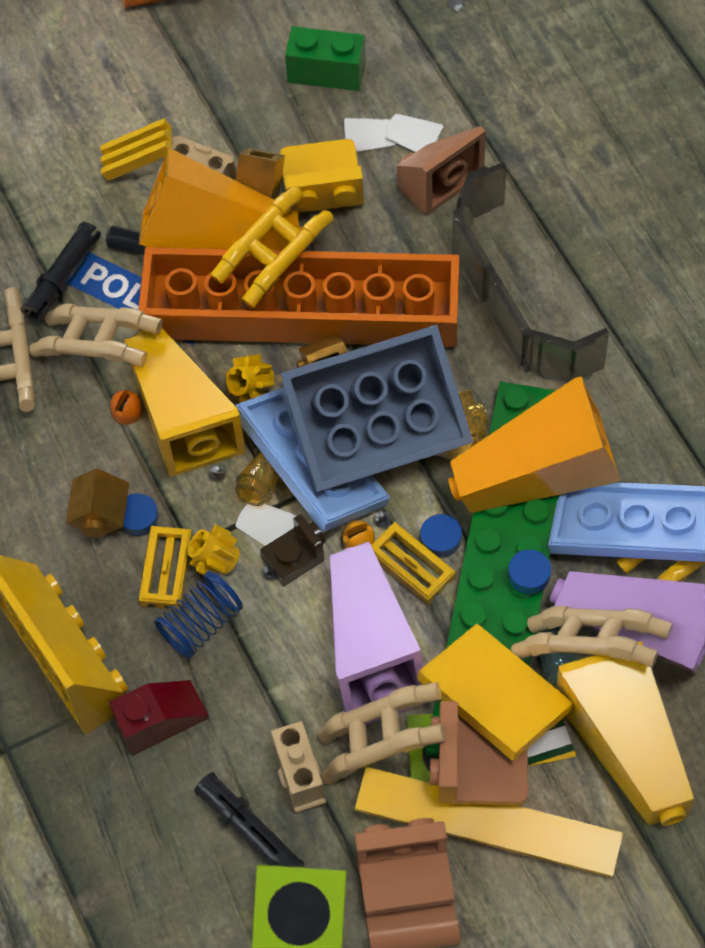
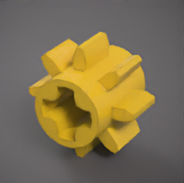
(249, 377)
(213, 550)

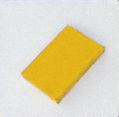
(496, 691)

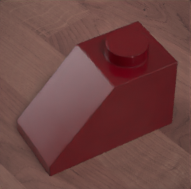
(157, 713)

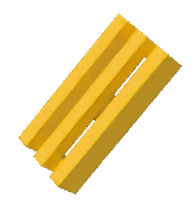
(136, 149)
(437, 585)
(161, 599)

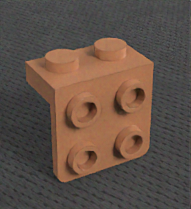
(473, 768)

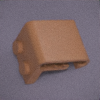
(407, 885)

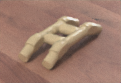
(17, 338)
(102, 344)
(606, 641)
(393, 740)

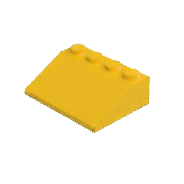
(58, 644)

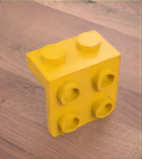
(324, 174)

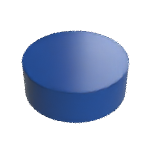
(140, 515)
(441, 535)
(529, 571)

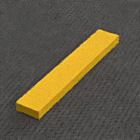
(497, 826)

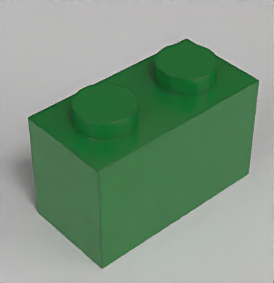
(325, 58)

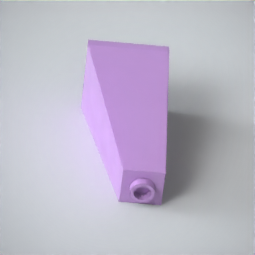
(668, 600)
(370, 631)

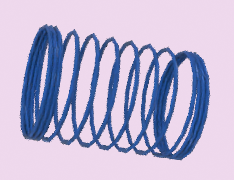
(187, 651)

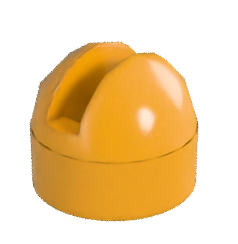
(360, 538)

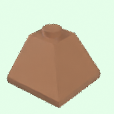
(441, 168)

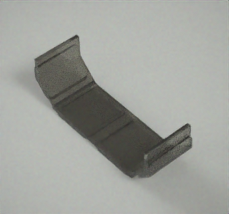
(533, 350)

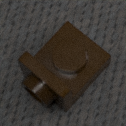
(295, 551)

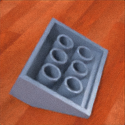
(375, 408)

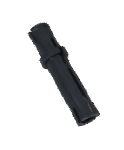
(53, 283)
(216, 792)

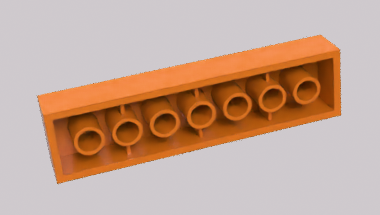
(319, 295)

